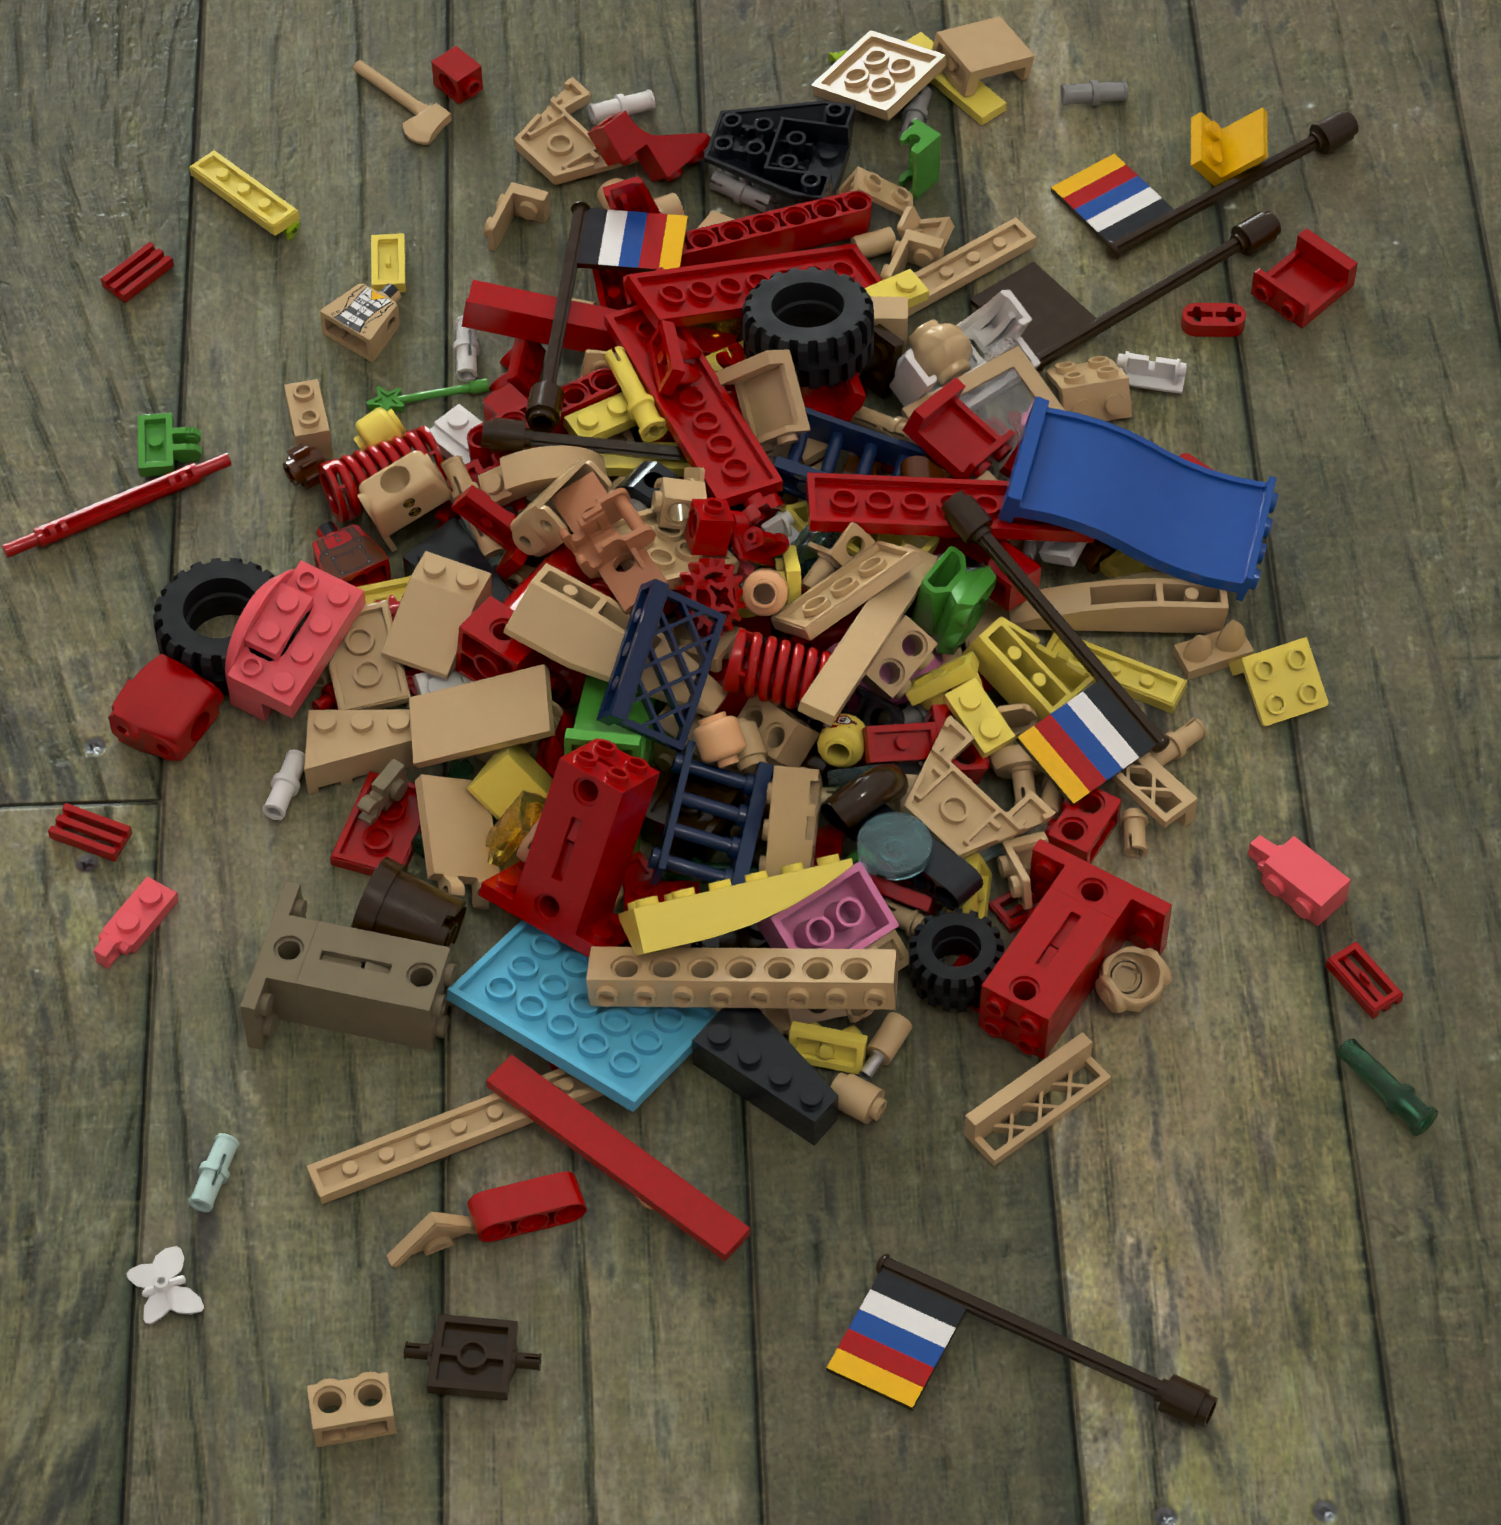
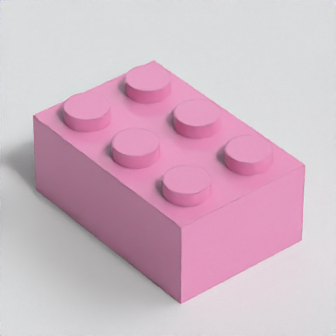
(838, 916)

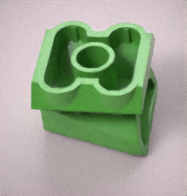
(952, 600)

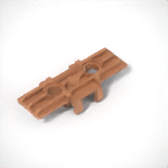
(597, 545)

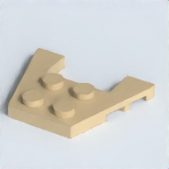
(558, 142)
(958, 809)

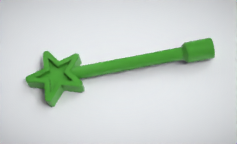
(395, 400)

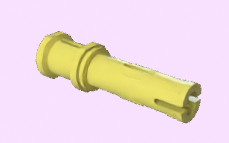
(640, 404)

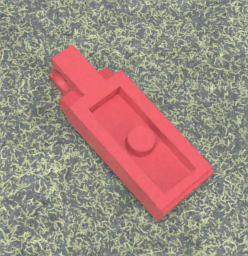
(134, 921)

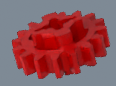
(716, 592)

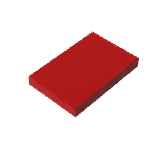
(365, 846)

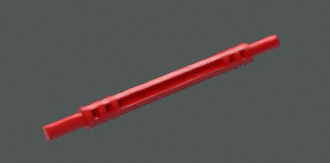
(116, 505)

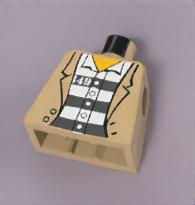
(363, 319)

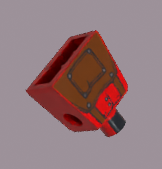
(350, 555)

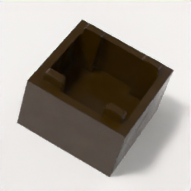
(656, 814)

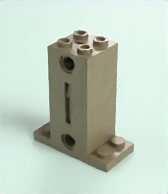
(346, 980)

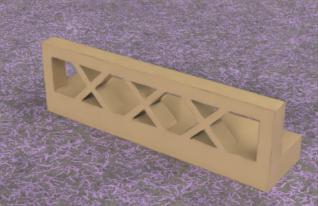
(1162, 788)
(1027, 1089)

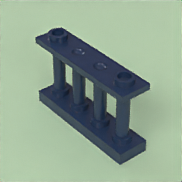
(838, 436)
(746, 817)

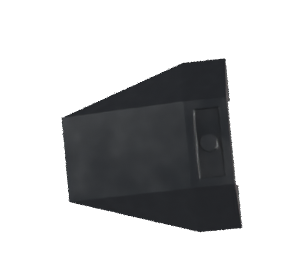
(786, 146)

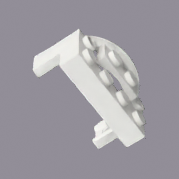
(995, 320)

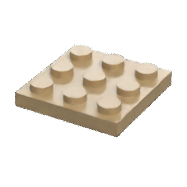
(879, 75)
(668, 549)

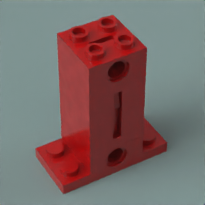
(580, 848)
(1062, 946)

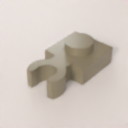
(386, 789)

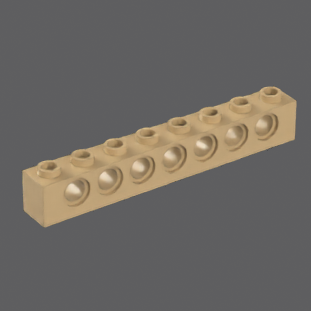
(743, 978)

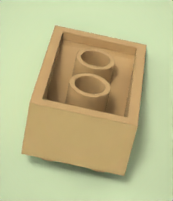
(430, 613)

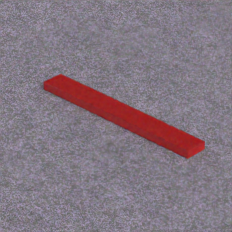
(618, 1157)

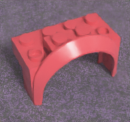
(268, 625)

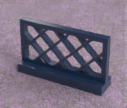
(632, 661)

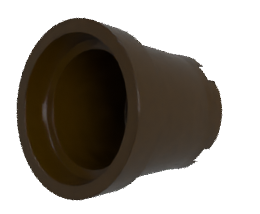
(408, 907)

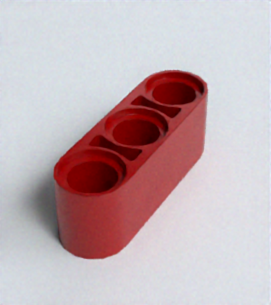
(526, 1206)

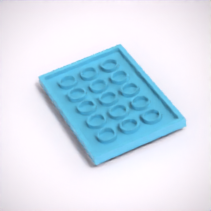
(540, 998)

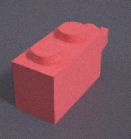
(1300, 878)

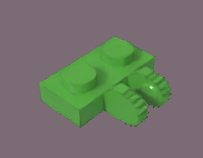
(157, 446)

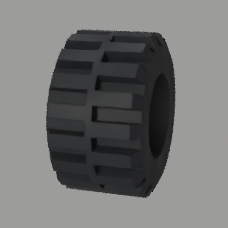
(949, 935)

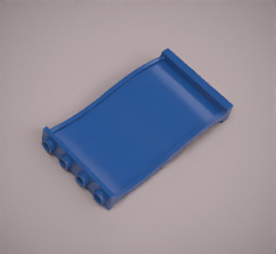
(1140, 499)

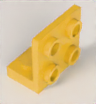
(1228, 151)

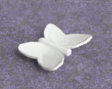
(164, 1287)

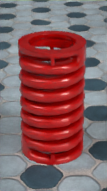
(372, 454)
(768, 676)

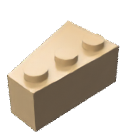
(354, 743)

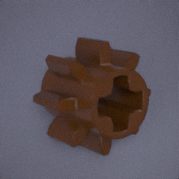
(303, 466)

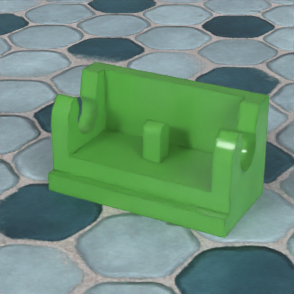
(923, 157)

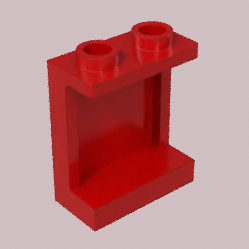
(1305, 279)
(956, 434)

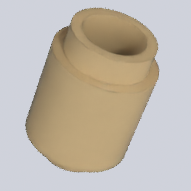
(755, 748)
(859, 1097)

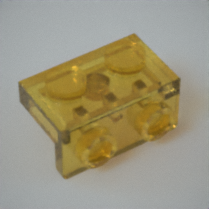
(513, 827)

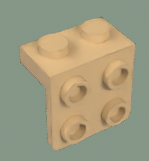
(1093, 388)

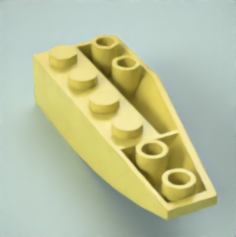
(724, 908)

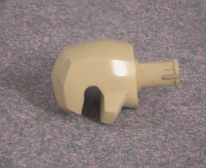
(1012, 760)

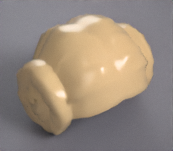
(941, 350)
(1132, 979)

